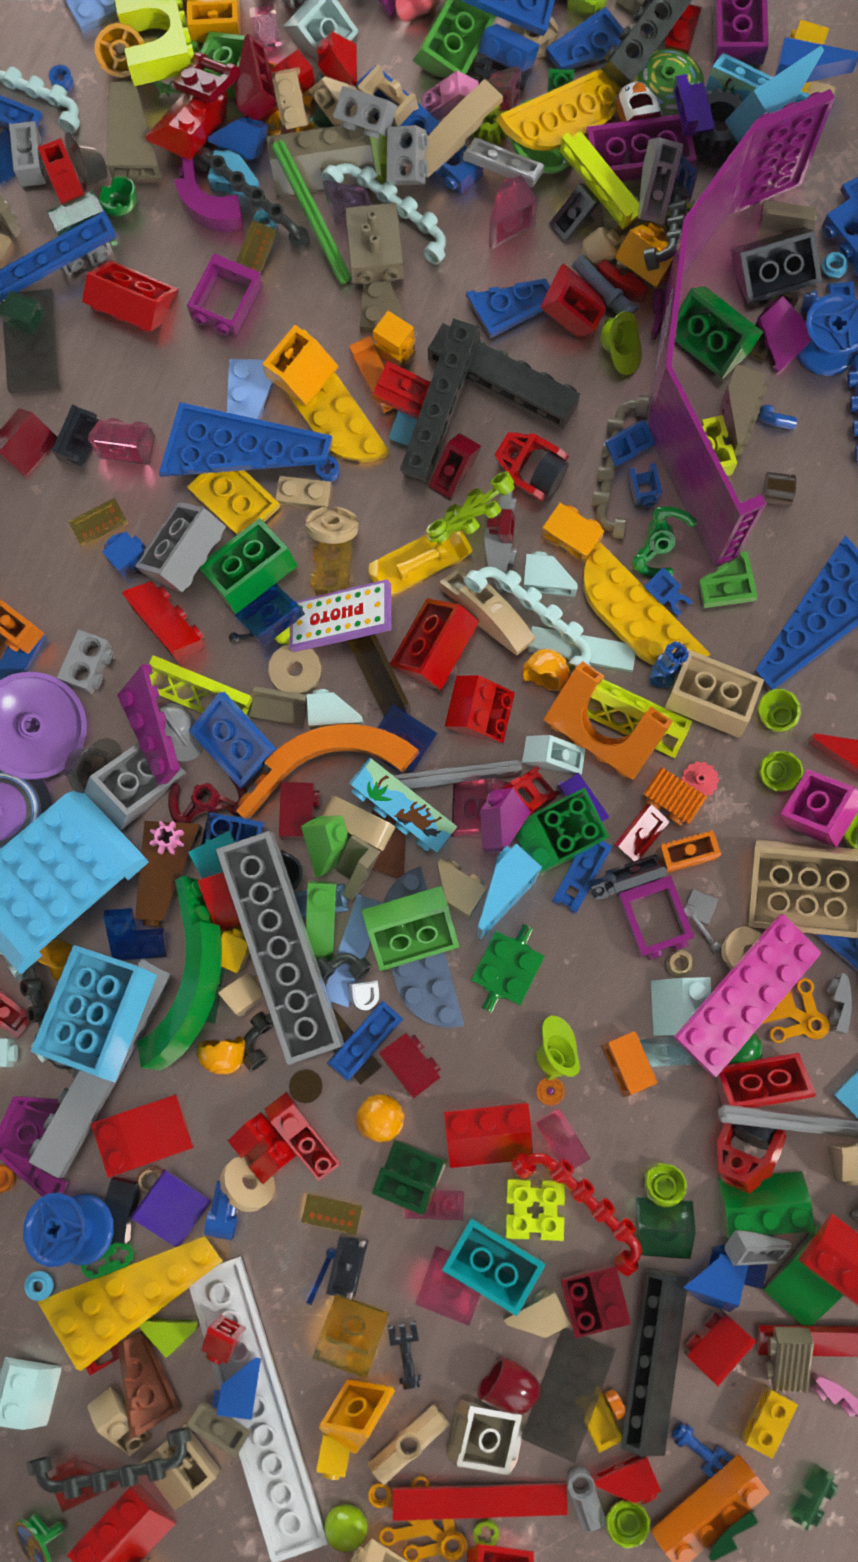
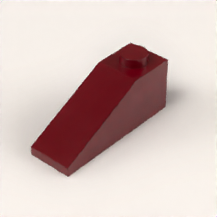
(254, 86)

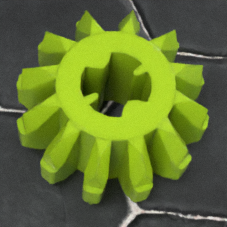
(491, 130)

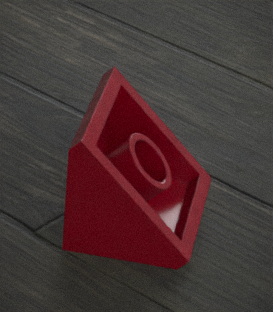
(25, 441)

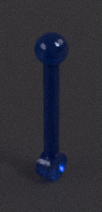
(330, 1254)

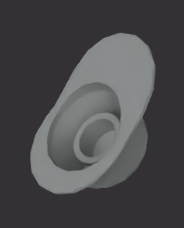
(178, 726)

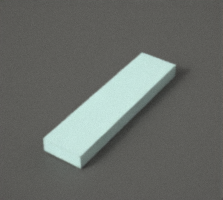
(603, 652)

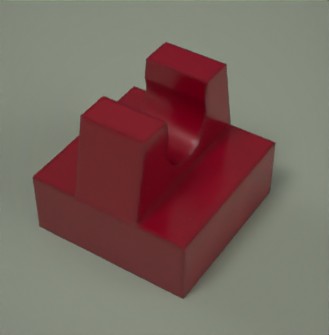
(503, 525)

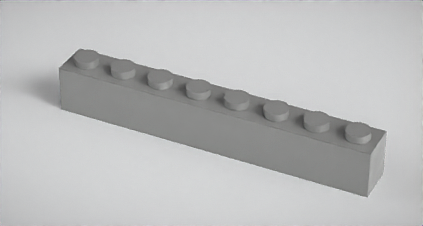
(86, 1097)

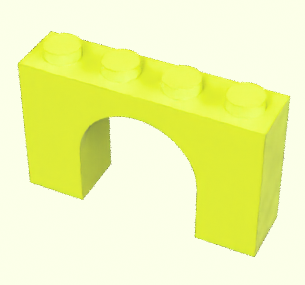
(162, 57)

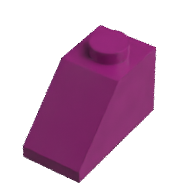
(501, 819)

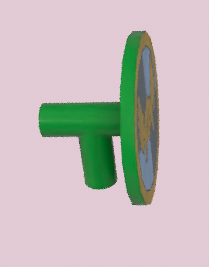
(34, 1536)

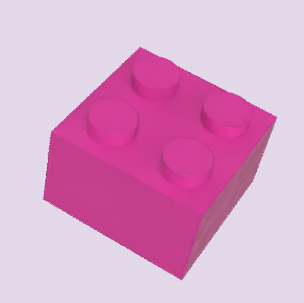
(821, 808)

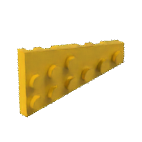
(110, 1307)

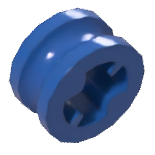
(60, 70)
(334, 473)

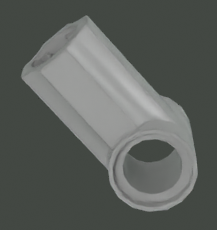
(585, 1500)

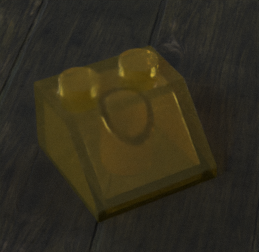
(350, 1336)

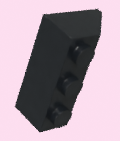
(777, 264)

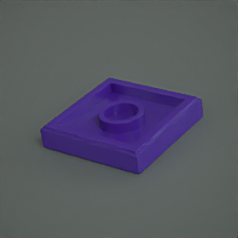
(171, 1208)

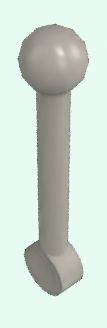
(689, 910)

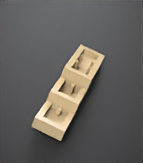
(460, 124)

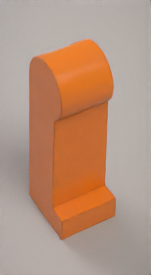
(369, 366)

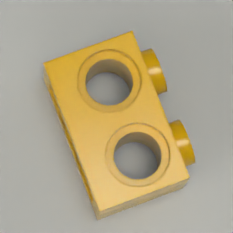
(768, 1421)

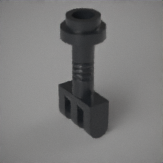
(486, 71)
(404, 1340)

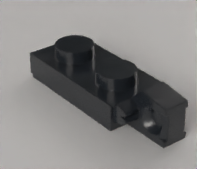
(628, 876)

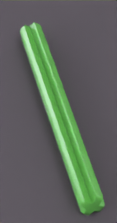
(311, 212)

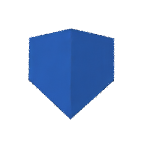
(719, 1284)

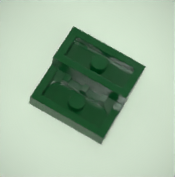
(409, 1177)
(728, 1542)

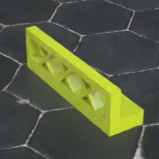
(600, 178)
(196, 681)
(635, 707)

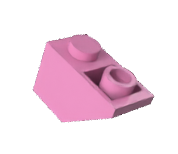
(448, 94)

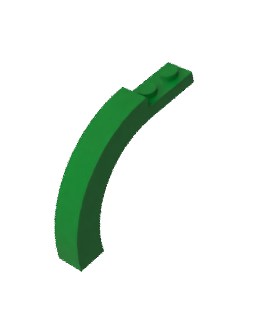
(197, 986)

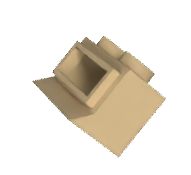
(376, 80)
(289, 98)

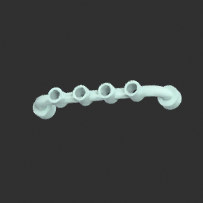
(56, 96)
(406, 208)
(530, 600)

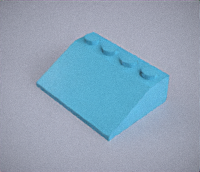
(772, 94)
(512, 878)
(94, 1013)

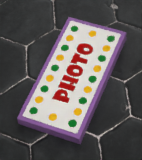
(342, 616)

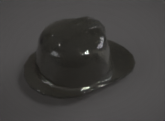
(86, 162)
(86, 761)

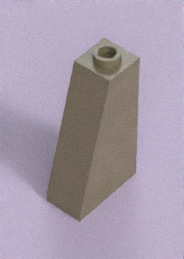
(127, 149)

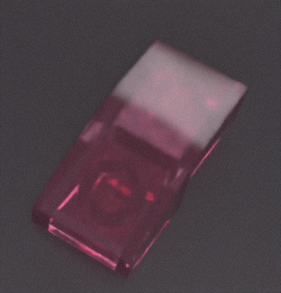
(443, 1206)

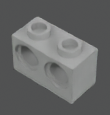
(366, 106)
(25, 154)
(399, 156)
(78, 660)

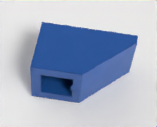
(243, 137)

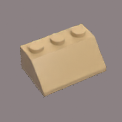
(714, 694)

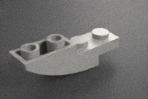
(498, 553)

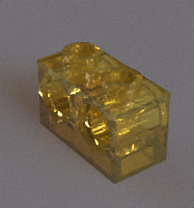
(337, 568)

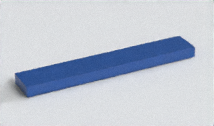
(56, 254)

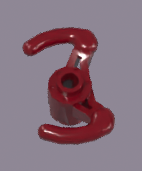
(197, 798)

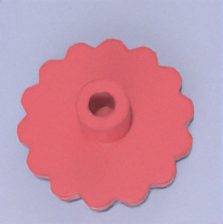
(701, 777)

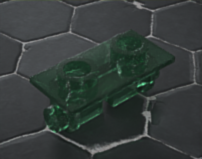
(811, 1509)

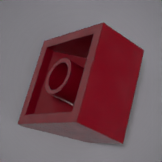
(410, 1065)

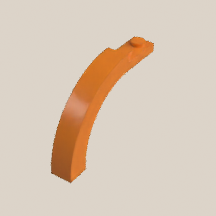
(322, 741)

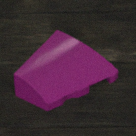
(783, 332)

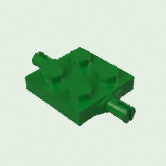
(507, 968)

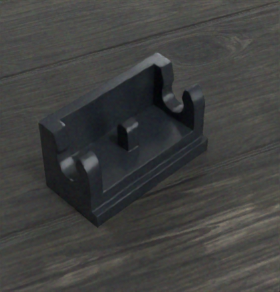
(72, 442)
(347, 1266)

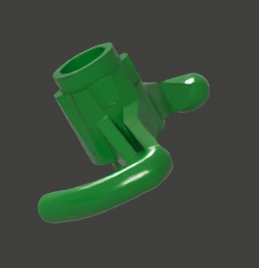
(659, 538)

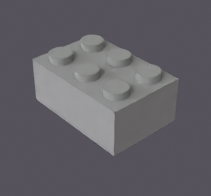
(180, 546)

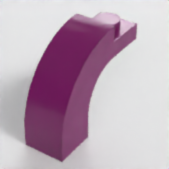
(209, 211)

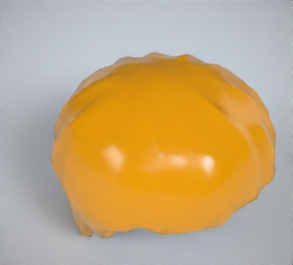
(547, 669)
(221, 1056)
(379, 1118)

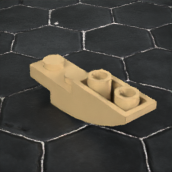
(492, 611)

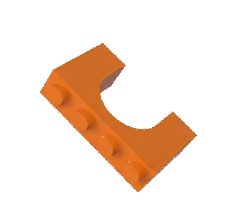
(571, 717)

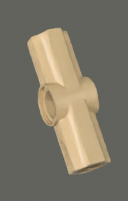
(395, 1457)

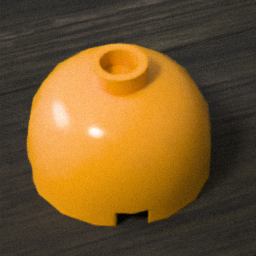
(111, 47)

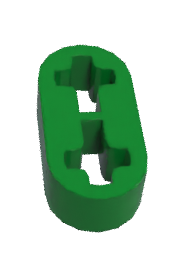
(110, 1265)

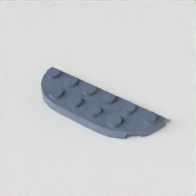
(427, 982)

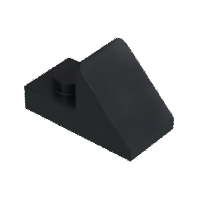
(575, 213)

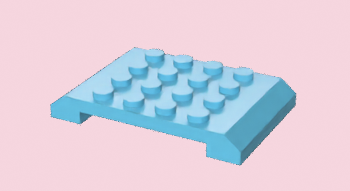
(57, 873)

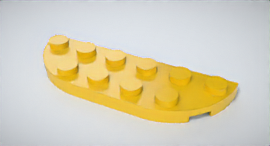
(568, 109)
(337, 414)
(632, 609)

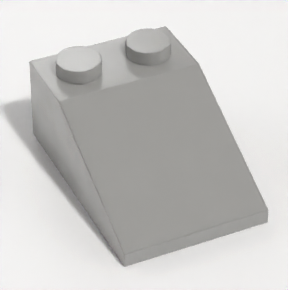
(127, 787)

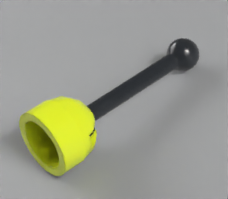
(283, 638)

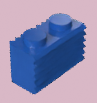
(508, 47)

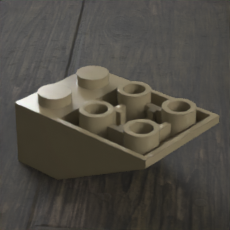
(742, 405)

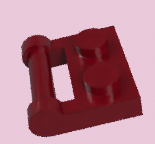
(204, 84)

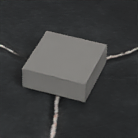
(703, 905)

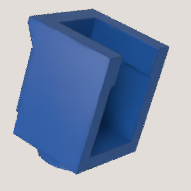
(649, 478)

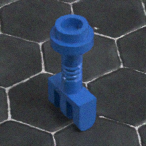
(683, 1436)

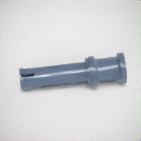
(613, 296)

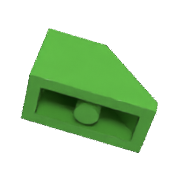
(325, 842)

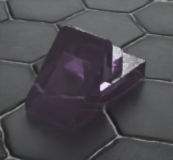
(344, 196)

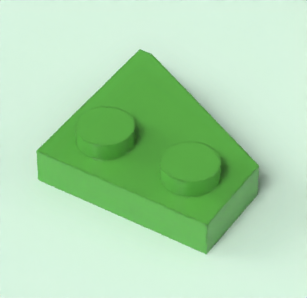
(729, 584)

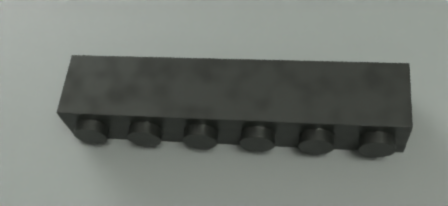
(515, 381)
(654, 1363)

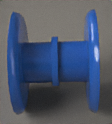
(833, 335)
(67, 1229)

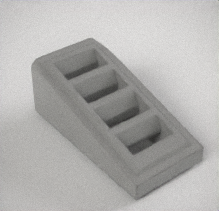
(755, 1248)

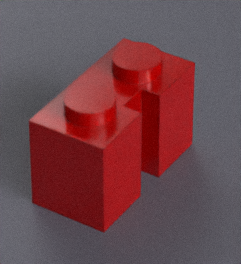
(262, 1147)

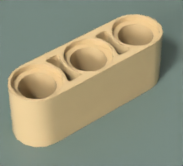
(360, 822)

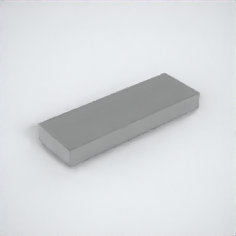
(503, 161)

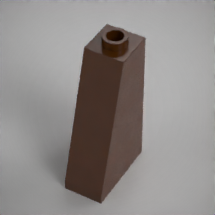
(157, 879)

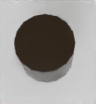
(779, 488)
(305, 1086)

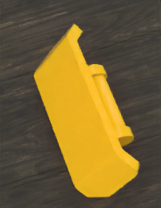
(419, 561)

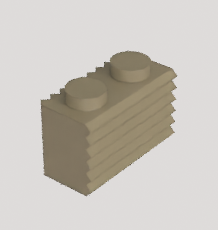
(790, 1359)

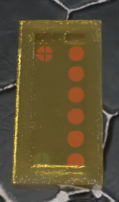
(256, 246)
(97, 521)
(331, 1214)

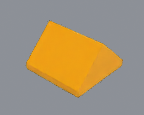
(355, 1413)

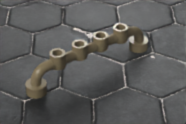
(606, 474)

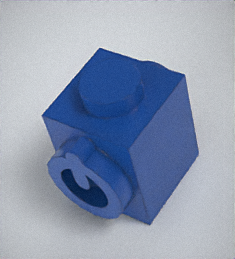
(123, 552)

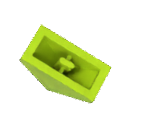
(168, 1333)

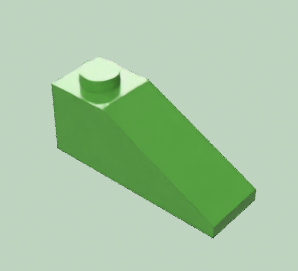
(321, 917)

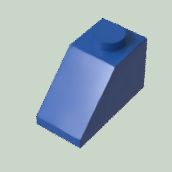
(238, 1392)

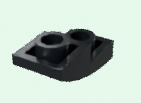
(122, 1202)

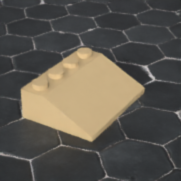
(807, 884)

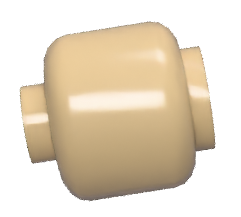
(601, 245)

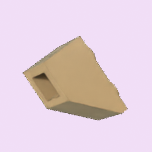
(327, 93)
(460, 890)
(540, 1316)
(111, 1421)

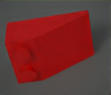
(142, 1136)

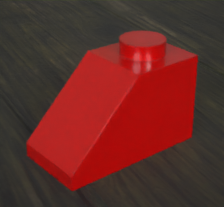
(338, 58)
(629, 1480)

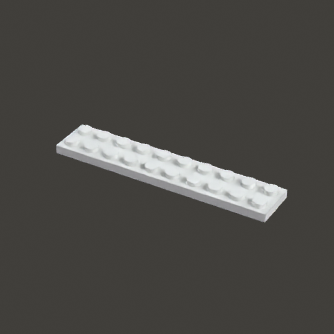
(271, 1452)

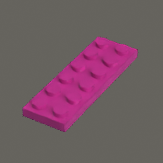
(747, 995)

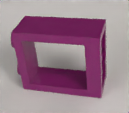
(231, 271)
(647, 890)

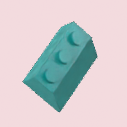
(494, 1266)

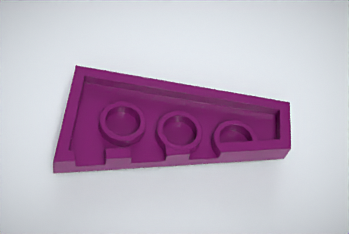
(148, 724)

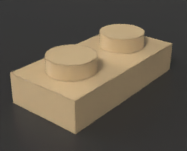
(303, 492)

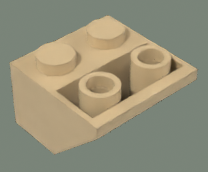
(189, 1477)

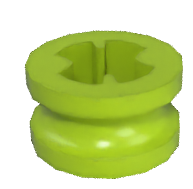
(477, 1531)

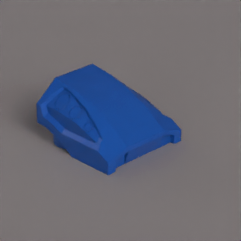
(238, 827)

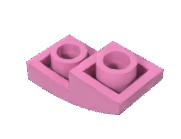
(834, 1392)

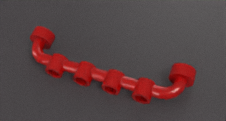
(602, 1211)

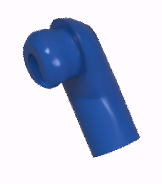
(769, 417)

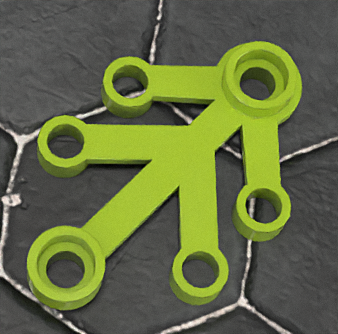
(472, 507)

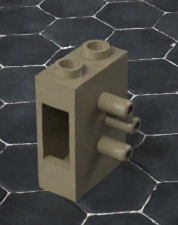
(374, 243)

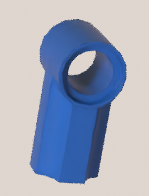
(222, 1217)

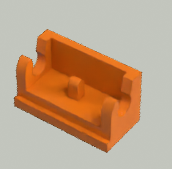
(629, 1064)

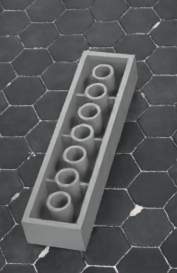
(280, 947)

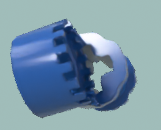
(663, 665)

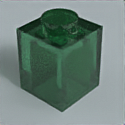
(21, 312)

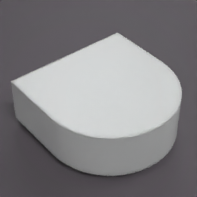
(364, 994)

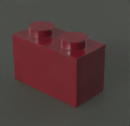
(296, 808)

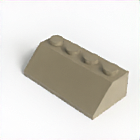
(316, 151)

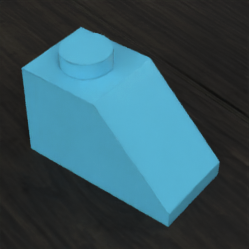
(235, 163)

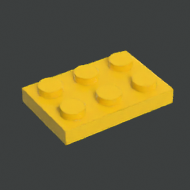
(234, 498)

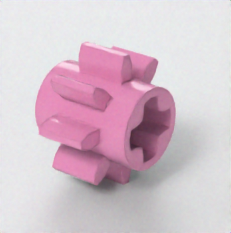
(159, 836)

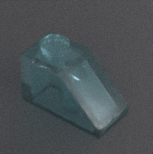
(666, 1052)

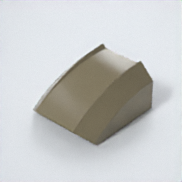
(484, 1438)

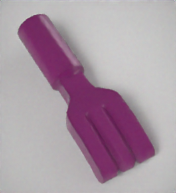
(656, 306)

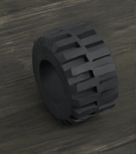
(718, 144)

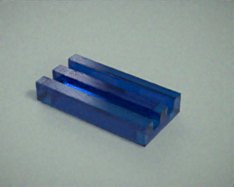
(682, 175)

